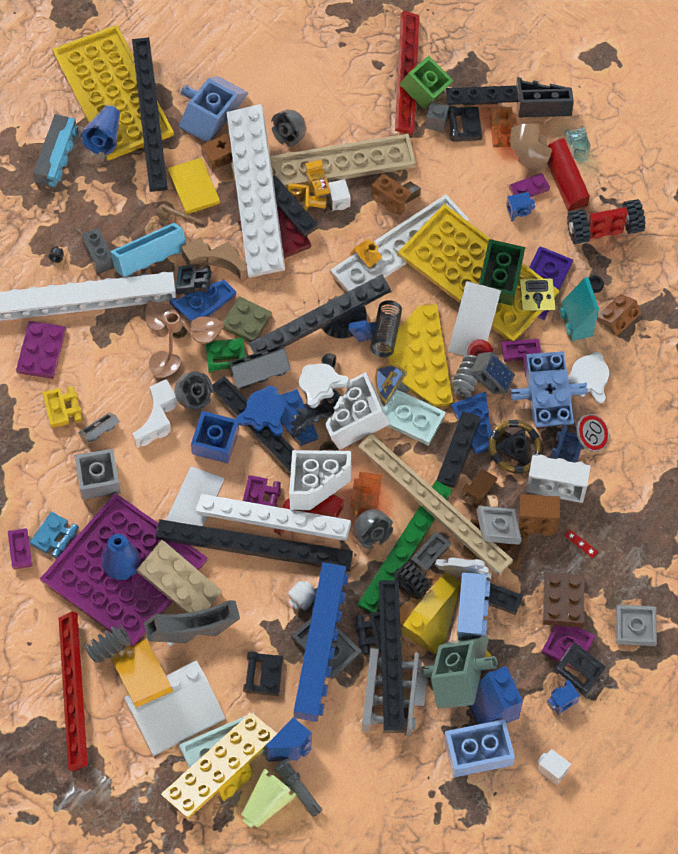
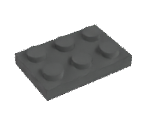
(344, 653)

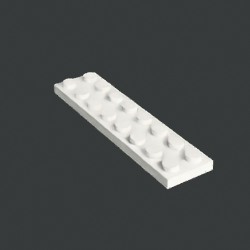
(354, 272)

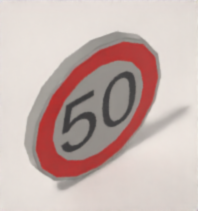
(592, 432)

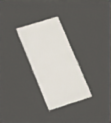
(473, 317)
(187, 500)

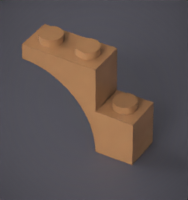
(224, 256)

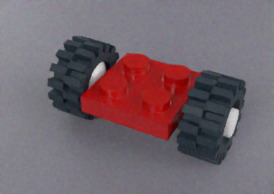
(606, 222)

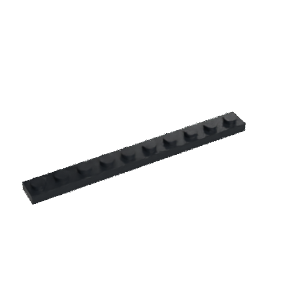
(149, 115)
(251, 544)

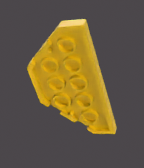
(422, 355)

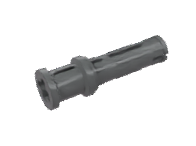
(293, 780)

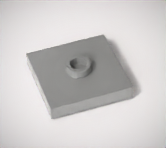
(498, 525)
(636, 625)

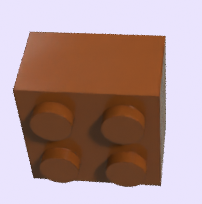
(538, 514)

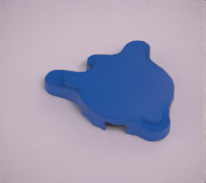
(264, 409)

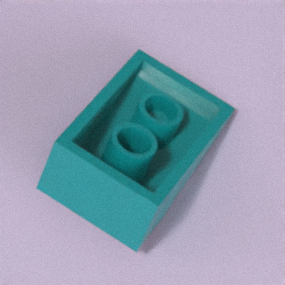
(580, 311)

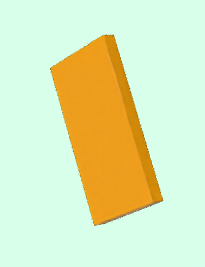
(141, 673)

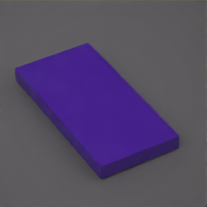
(550, 266)

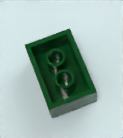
(502, 269)

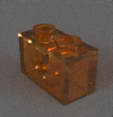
(369, 484)

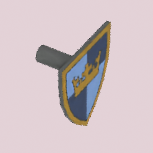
(388, 380)

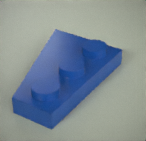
(204, 304)
(292, 402)
(478, 406)

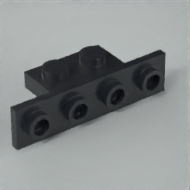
(482, 95)

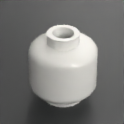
(302, 595)

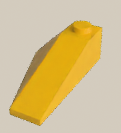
(432, 616)

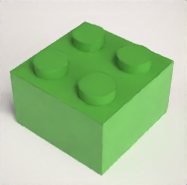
(426, 82)

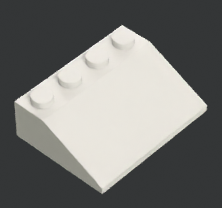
(177, 714)

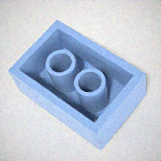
(473, 606)
(479, 748)

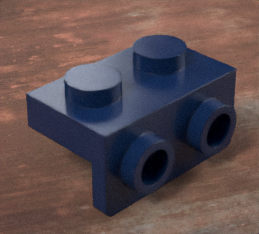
(568, 446)

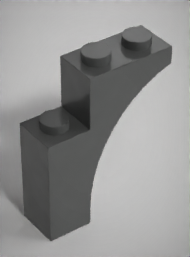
(184, 627)

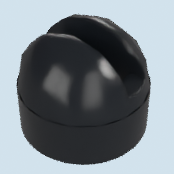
(59, 254)
(329, 359)

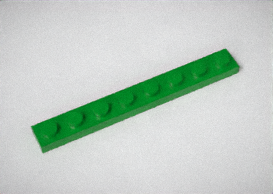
(402, 551)

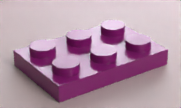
(41, 349)

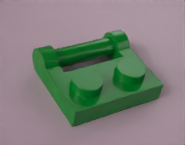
(223, 350)

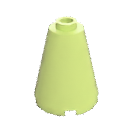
(266, 800)

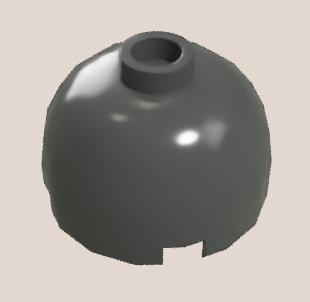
(289, 127)
(193, 390)
(373, 527)

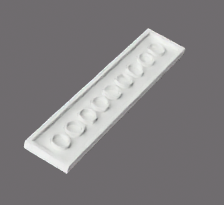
(255, 191)

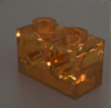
(500, 126)

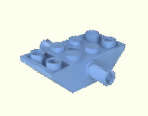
(209, 107)
(544, 374)

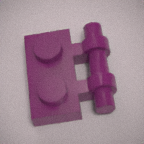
(257, 488)

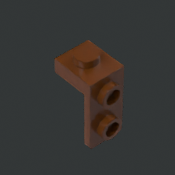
(478, 489)

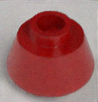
(481, 345)

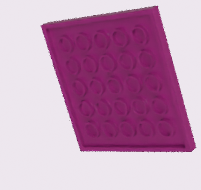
(111, 602)

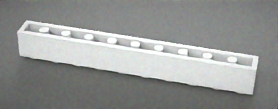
(86, 296)

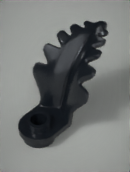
(311, 415)

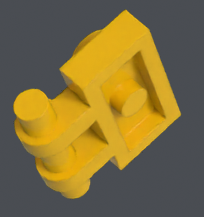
(56, 408)

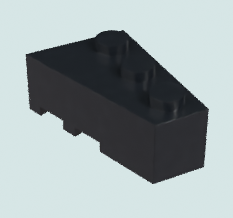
(543, 100)

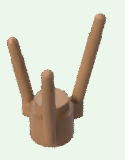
(167, 213)

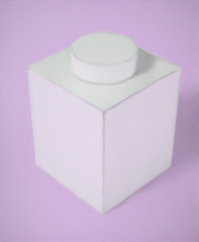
(339, 195)
(553, 766)

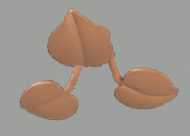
(161, 315)

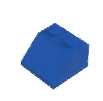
(289, 743)

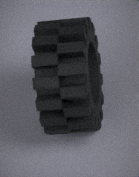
(412, 580)

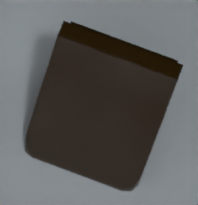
(415, 191)

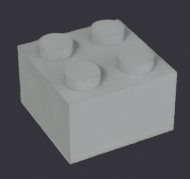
(97, 474)

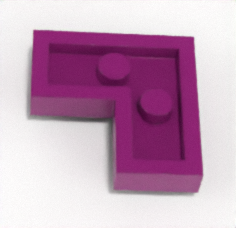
(518, 349)

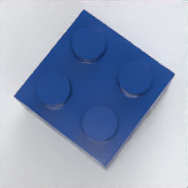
(215, 437)

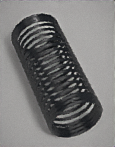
(381, 314)

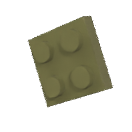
(246, 319)

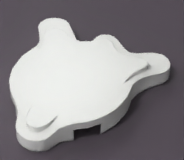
(594, 372)
(319, 381)
(458, 566)

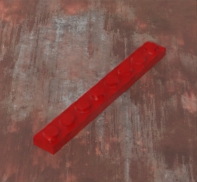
(406, 63)
(73, 691)

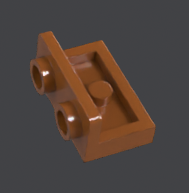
(390, 194)
(619, 313)

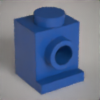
(519, 205)
(563, 698)

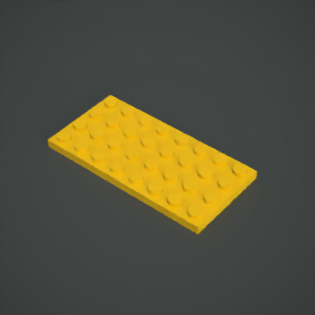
(102, 75)
(453, 252)

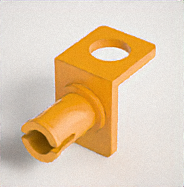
(308, 200)
(367, 252)

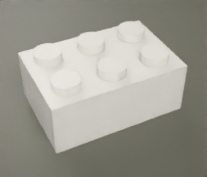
(558, 478)

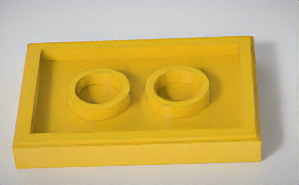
(193, 186)

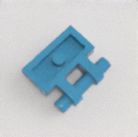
(49, 532)

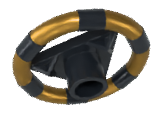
(514, 446)

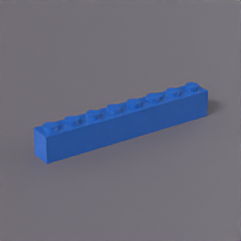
(320, 641)

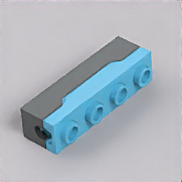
(55, 150)

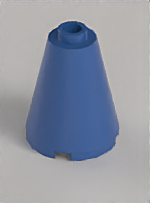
(102, 131)
(120, 558)

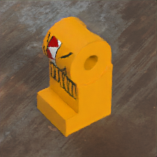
(317, 178)

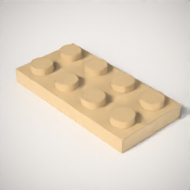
(178, 579)

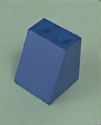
(497, 698)

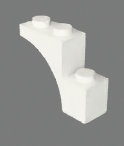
(157, 424)

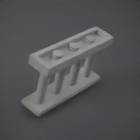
(373, 699)

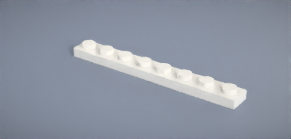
(273, 517)

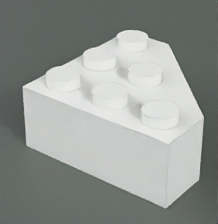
(357, 413)
(317, 476)

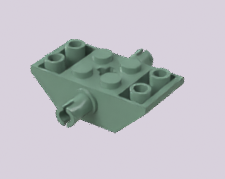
(458, 671)

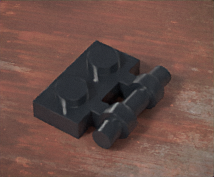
(188, 282)
(361, 627)

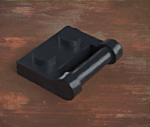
(470, 123)
(583, 663)
(270, 674)

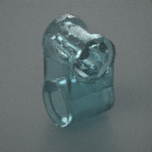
(578, 143)

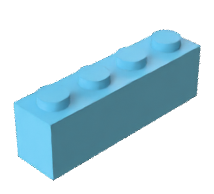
(148, 249)

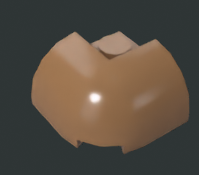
(530, 146)

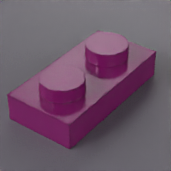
(534, 185)
(19, 548)

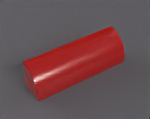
(567, 176)

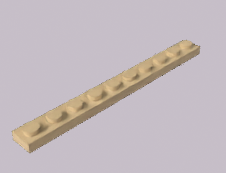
(434, 504)

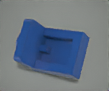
(362, 330)

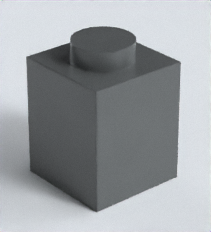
(437, 117)

